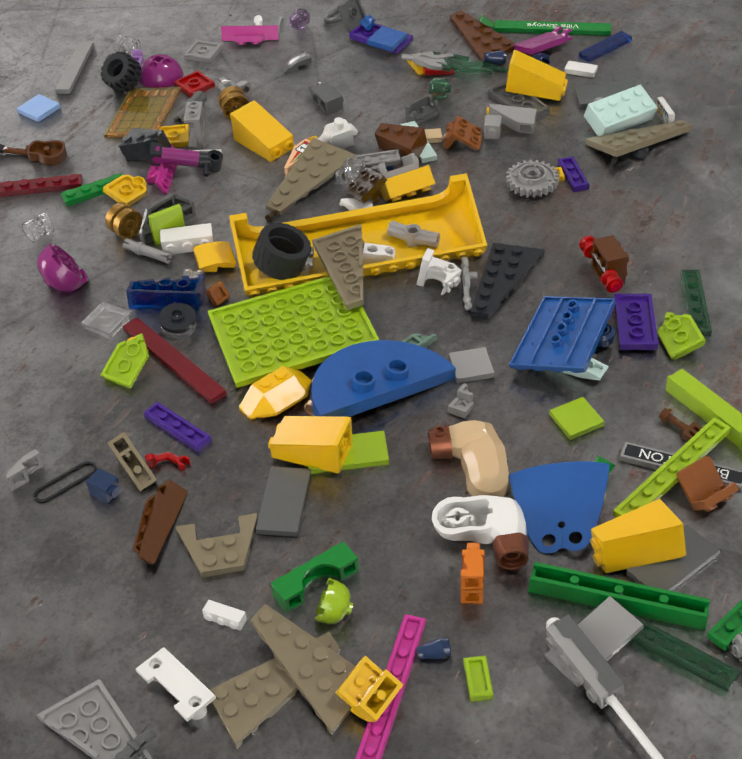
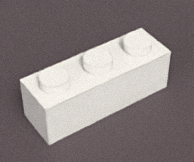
(224, 615)

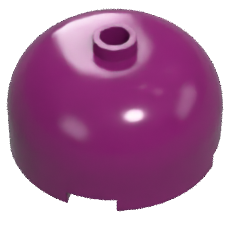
(60, 269)

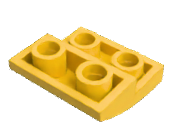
(214, 255)

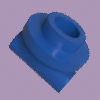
(367, 22)

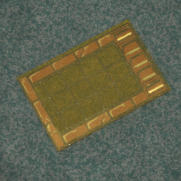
(143, 110)

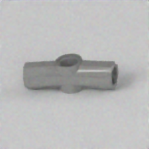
(413, 234)

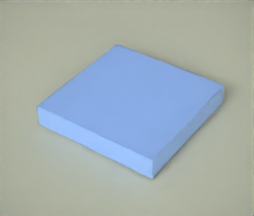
(38, 108)

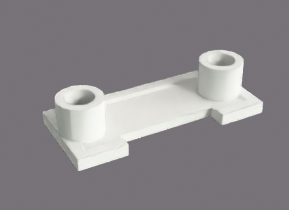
(180, 682)

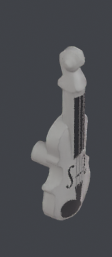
(465, 282)

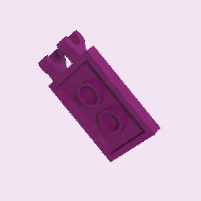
(544, 41)

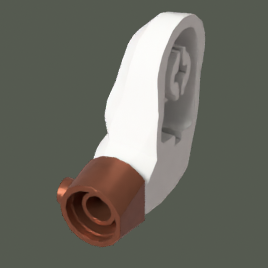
(486, 521)

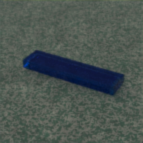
(605, 46)

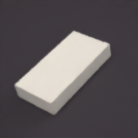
(581, 69)

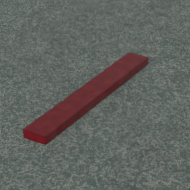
(176, 361)

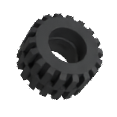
(121, 72)

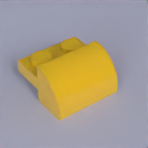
(369, 690)

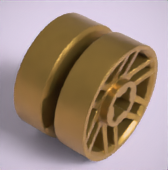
(231, 99)
(123, 220)

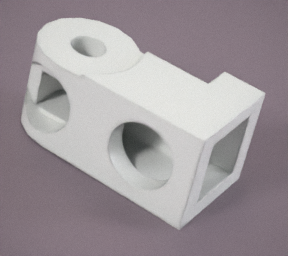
(377, 253)

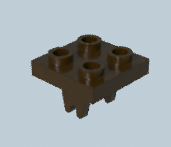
(366, 186)

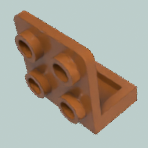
(464, 132)
(704, 485)

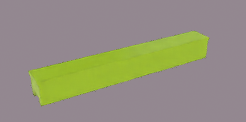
(705, 403)

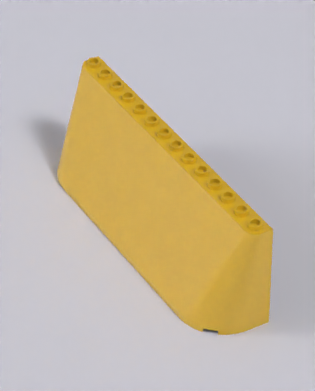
(447, 213)

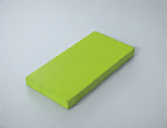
(366, 451)

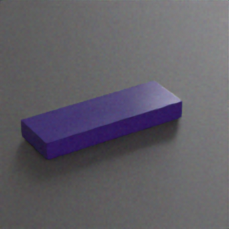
(573, 174)

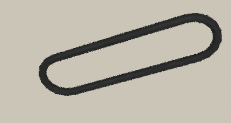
(67, 487)

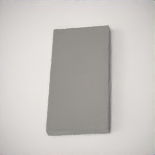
(608, 630)

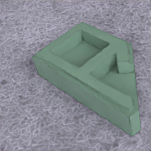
(423, 341)

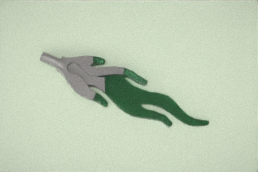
(457, 62)

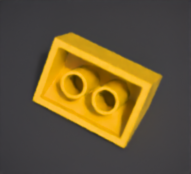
(407, 184)

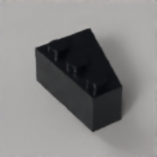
(137, 143)

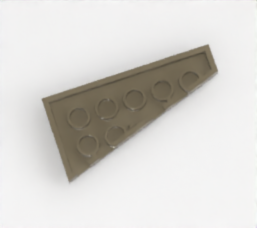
(634, 139)
(309, 172)
(309, 664)

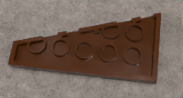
(479, 36)

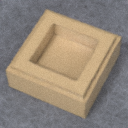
(433, 135)

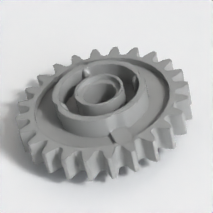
(532, 178)

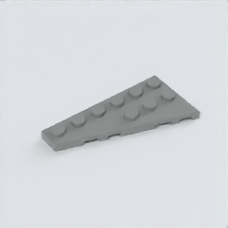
(91, 722)

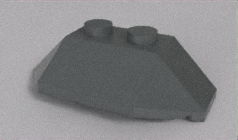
(168, 201)

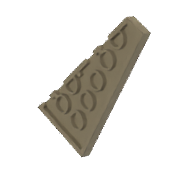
(343, 261)
(256, 695)

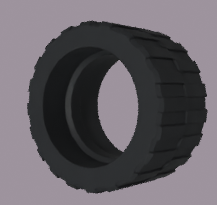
(286, 239)

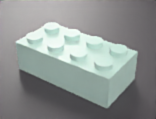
(620, 111)

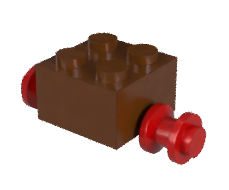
(608, 260)

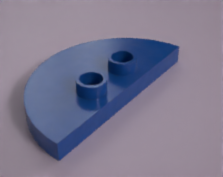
(375, 375)

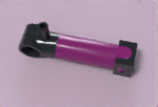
(209, 161)

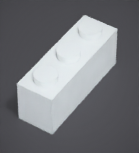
(185, 238)

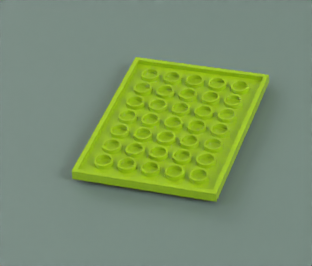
(287, 329)

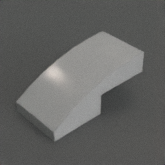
(21, 469)

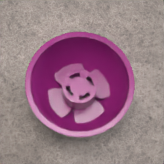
(160, 71)

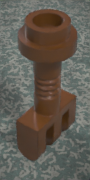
(688, 431)

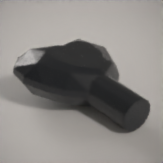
(640, 153)

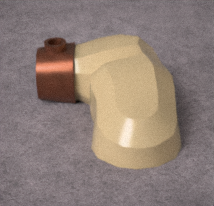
(480, 455)

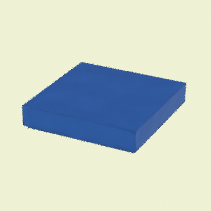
(387, 38)

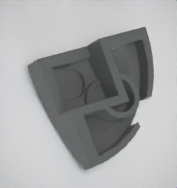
(295, 60)

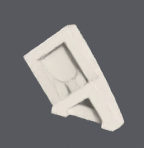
(353, 204)

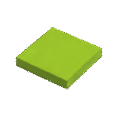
(165, 219)
(576, 418)

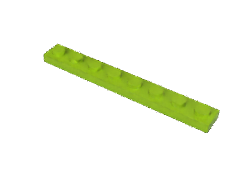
(665, 476)

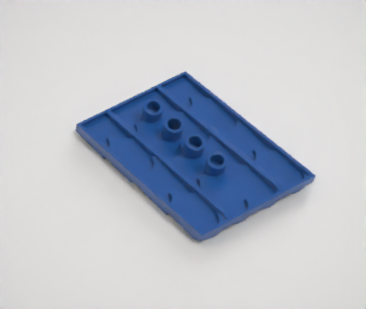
(563, 334)

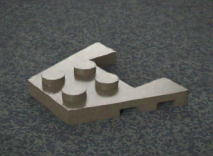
(220, 553)

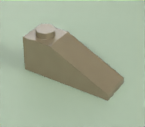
(131, 461)

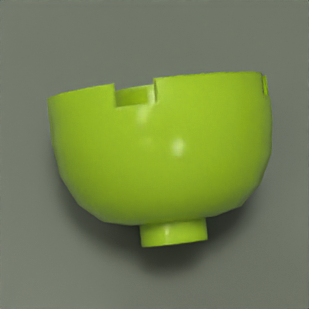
(334, 603)

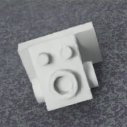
(429, 270)

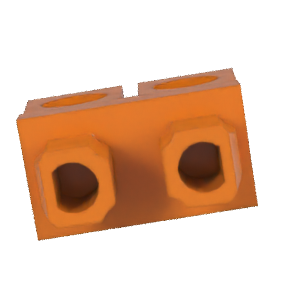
(472, 574)

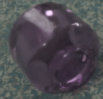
(299, 18)

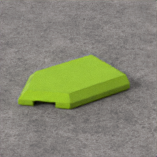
(680, 335)
(126, 362)

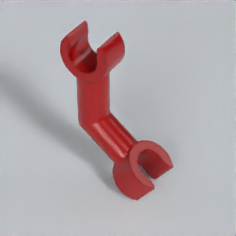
(152, 460)

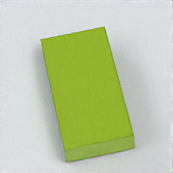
(478, 678)

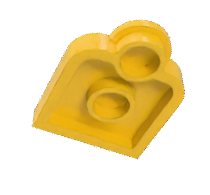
(126, 189)

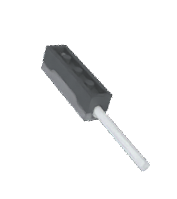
(592, 672)

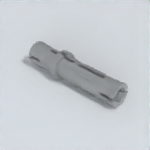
(142, 249)

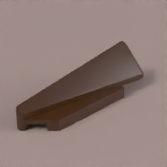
(157, 520)

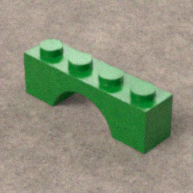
(336, 563)

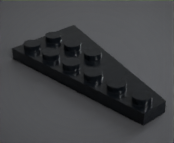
(503, 272)

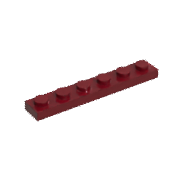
(40, 185)

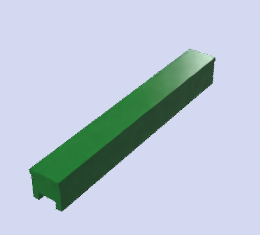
(634, 597)

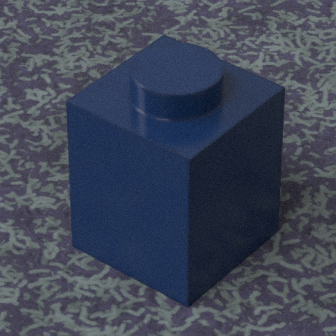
(103, 486)

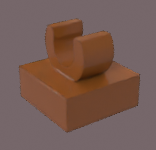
(217, 293)

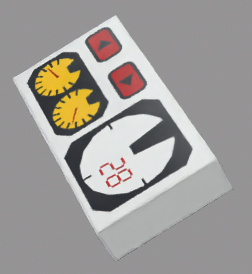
(664, 110)

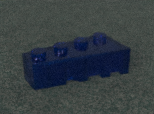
(157, 295)

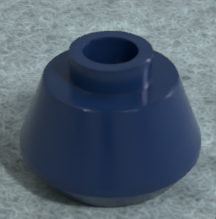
(607, 337)

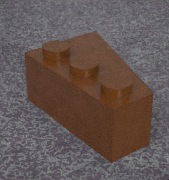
(404, 138)

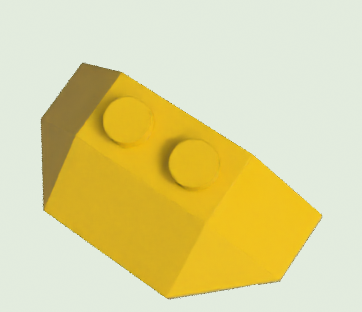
(275, 393)

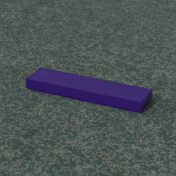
(177, 426)

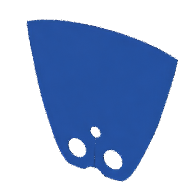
(561, 493)

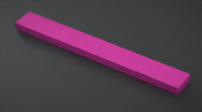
(400, 666)

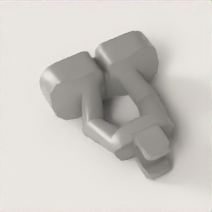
(244, 85)

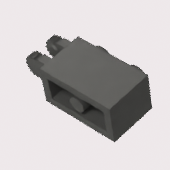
(326, 98)

